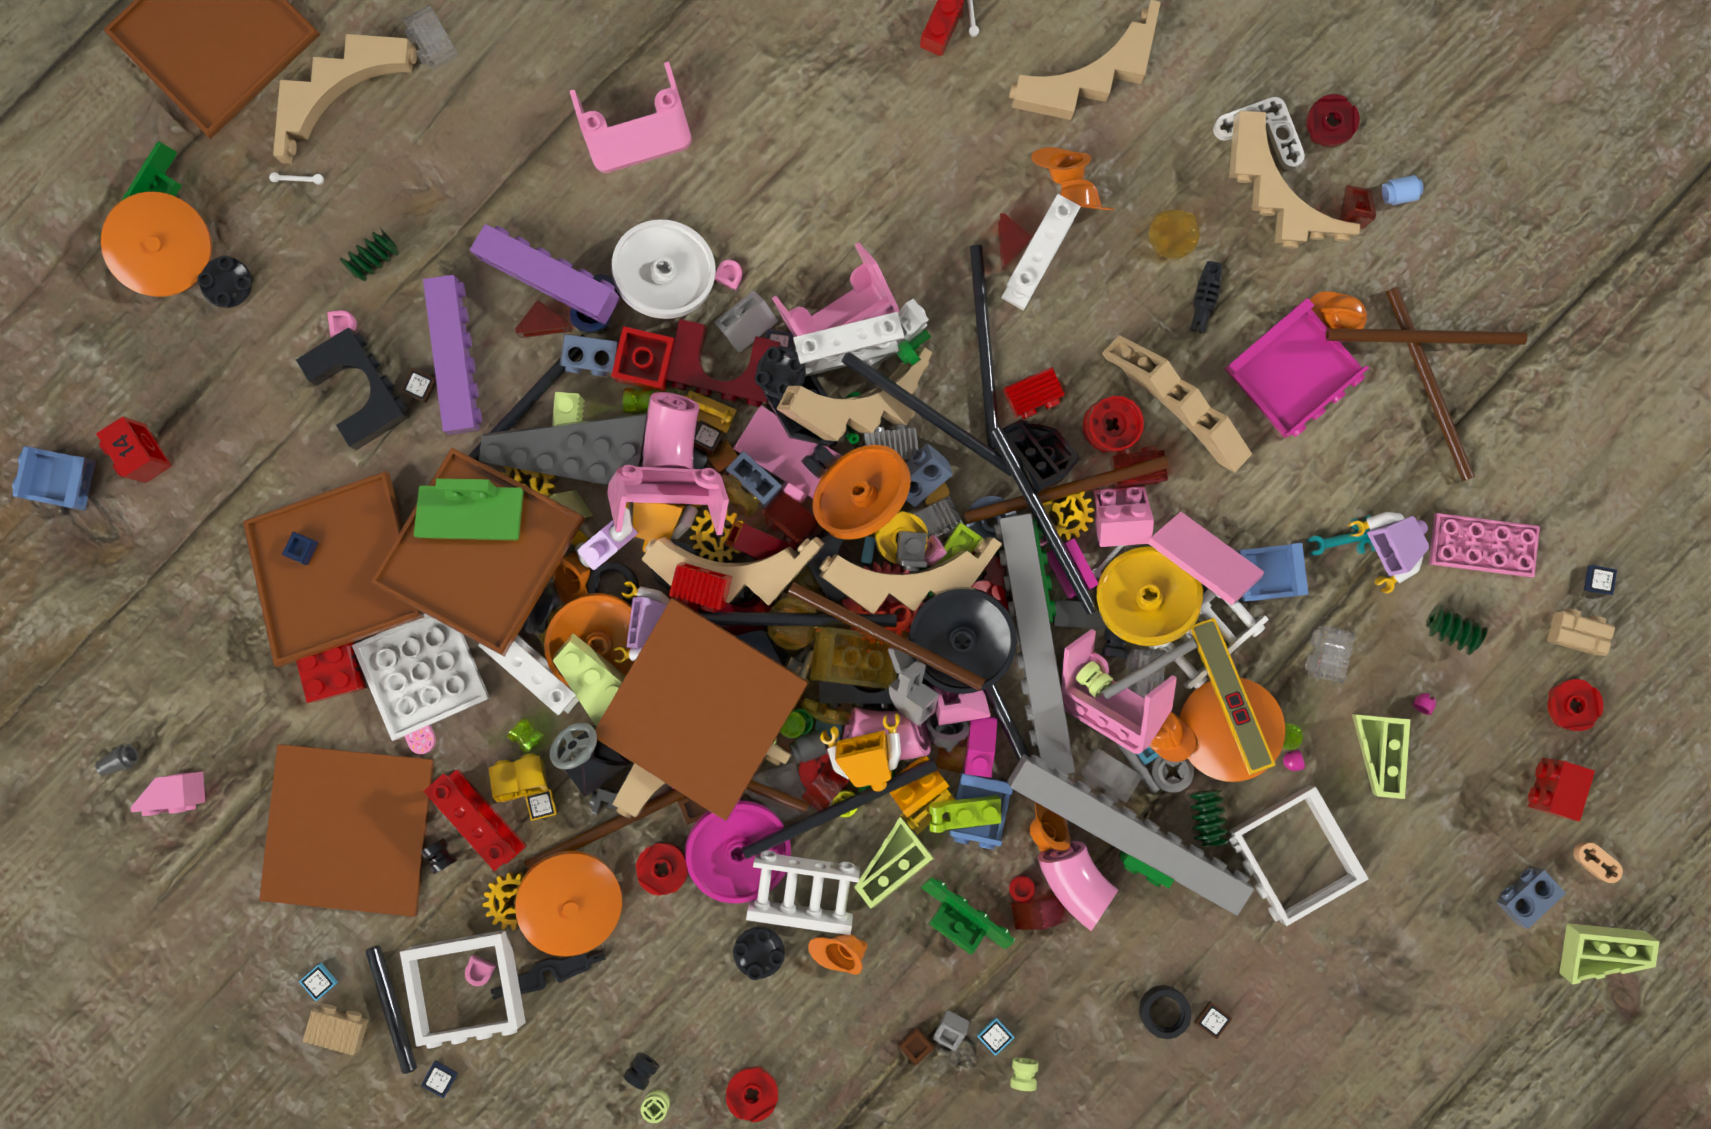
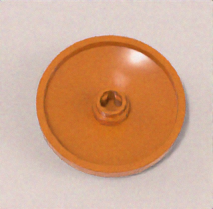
(156, 244)
(861, 492)
(598, 621)
(1215, 747)
(568, 903)

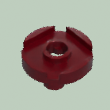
(1320, 129)

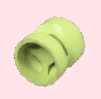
(1094, 679)
(1024, 1074)
(659, 1102)

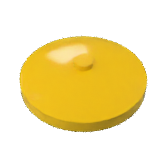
(1148, 598)

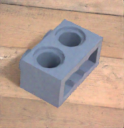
(589, 347)
(924, 477)
(1533, 903)

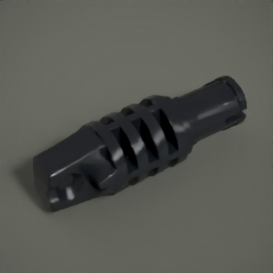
(1206, 295)

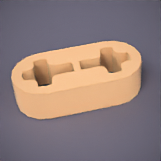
(1594, 866)

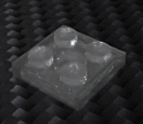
(786, 780)

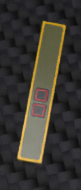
(1232, 696)

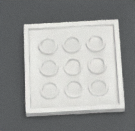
(419, 674)

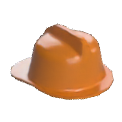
(1062, 163)
(1082, 193)
(1339, 310)
(571, 578)
(1174, 740)
(1049, 830)
(839, 953)

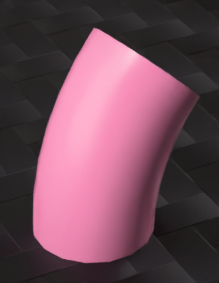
(670, 431)
(913, 738)
(1077, 882)

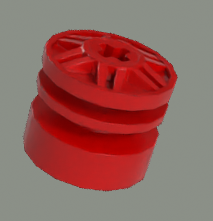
(1127, 424)

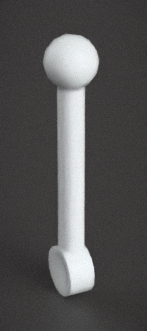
(973, 30)
(317, 178)
(1097, 571)

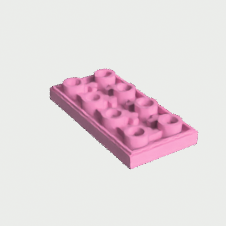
(777, 453)
(1484, 545)
(1206, 558)

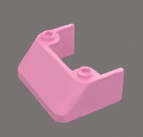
(637, 139)
(867, 300)
(668, 486)
(1125, 716)

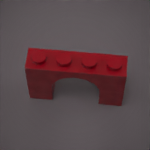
(687, 371)
(757, 546)

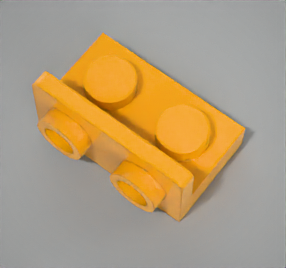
(920, 792)

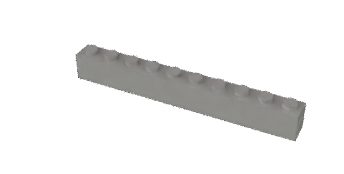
(1034, 641)
(1130, 834)

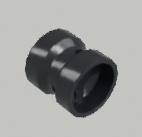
(825, 458)
(1114, 646)
(438, 856)
(640, 1072)

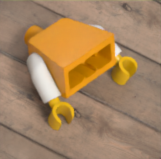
(661, 520)
(867, 757)

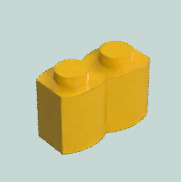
(518, 778)

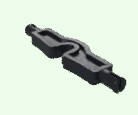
(561, 969)

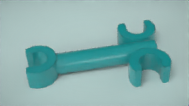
(1342, 540)

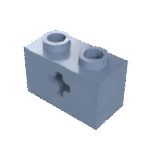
(754, 479)

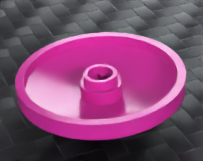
(716, 854)

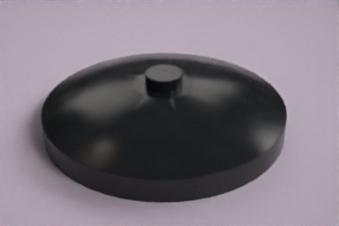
(967, 630)

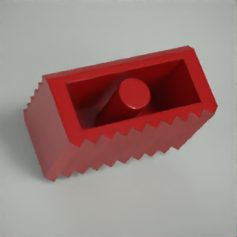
(941, 25)
(1033, 393)
(700, 587)

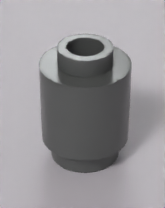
(808, 747)

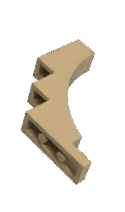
(1124, 61)
(304, 102)
(1182, 399)
(764, 576)
(910, 589)
(642, 785)

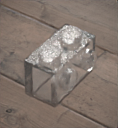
(1109, 775)

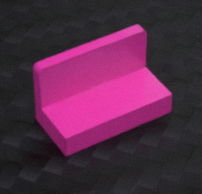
(1081, 564)

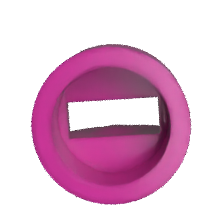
(1424, 704)
(1294, 761)

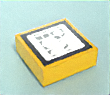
(541, 805)

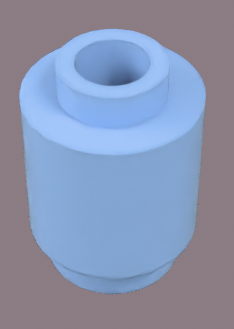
(1402, 190)

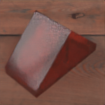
(1358, 206)
(1011, 240)
(541, 322)
(824, 787)
(1038, 913)

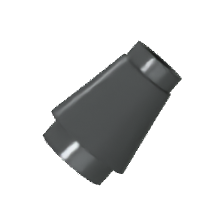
(119, 759)

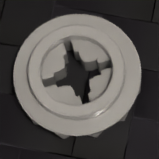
(1172, 784)

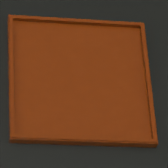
(211, 52)
(480, 584)
(332, 596)
(700, 709)
(346, 830)

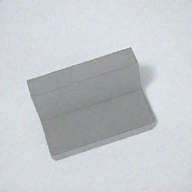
(746, 320)

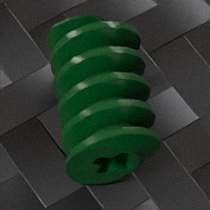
(370, 255)
(1455, 629)
(1209, 818)

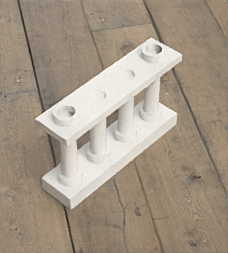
(1040, 252)
(864, 339)
(1253, 628)
(534, 673)
(798, 916)

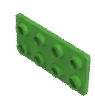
(468, 510)

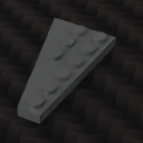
(571, 450)

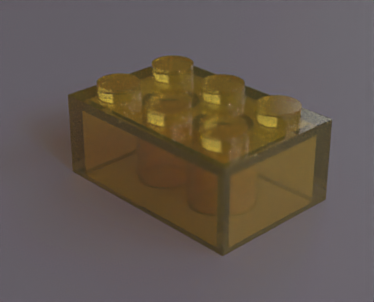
(851, 658)

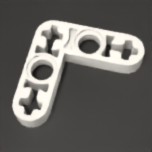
(1273, 122)

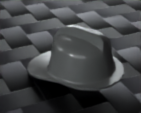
(946, 735)

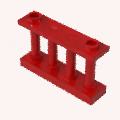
(475, 819)

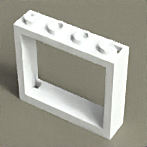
(1336, 838)
(509, 980)

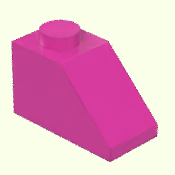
(981, 747)

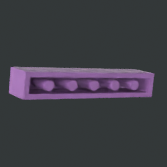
(545, 273)
(451, 354)

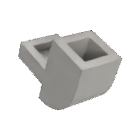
(911, 696)

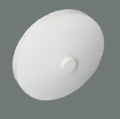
(663, 269)

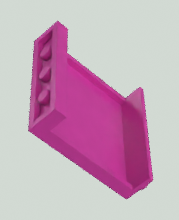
(1295, 371)

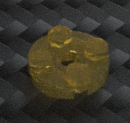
(738, 496)

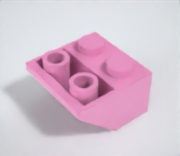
(1122, 516)
(960, 707)
(171, 794)

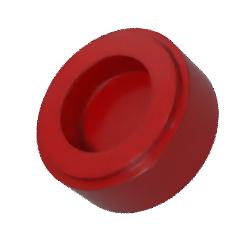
(1021, 888)

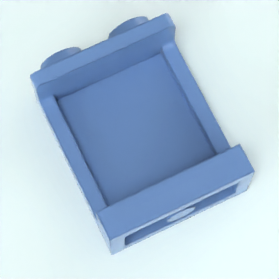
(53, 478)
(1282, 569)
(979, 786)

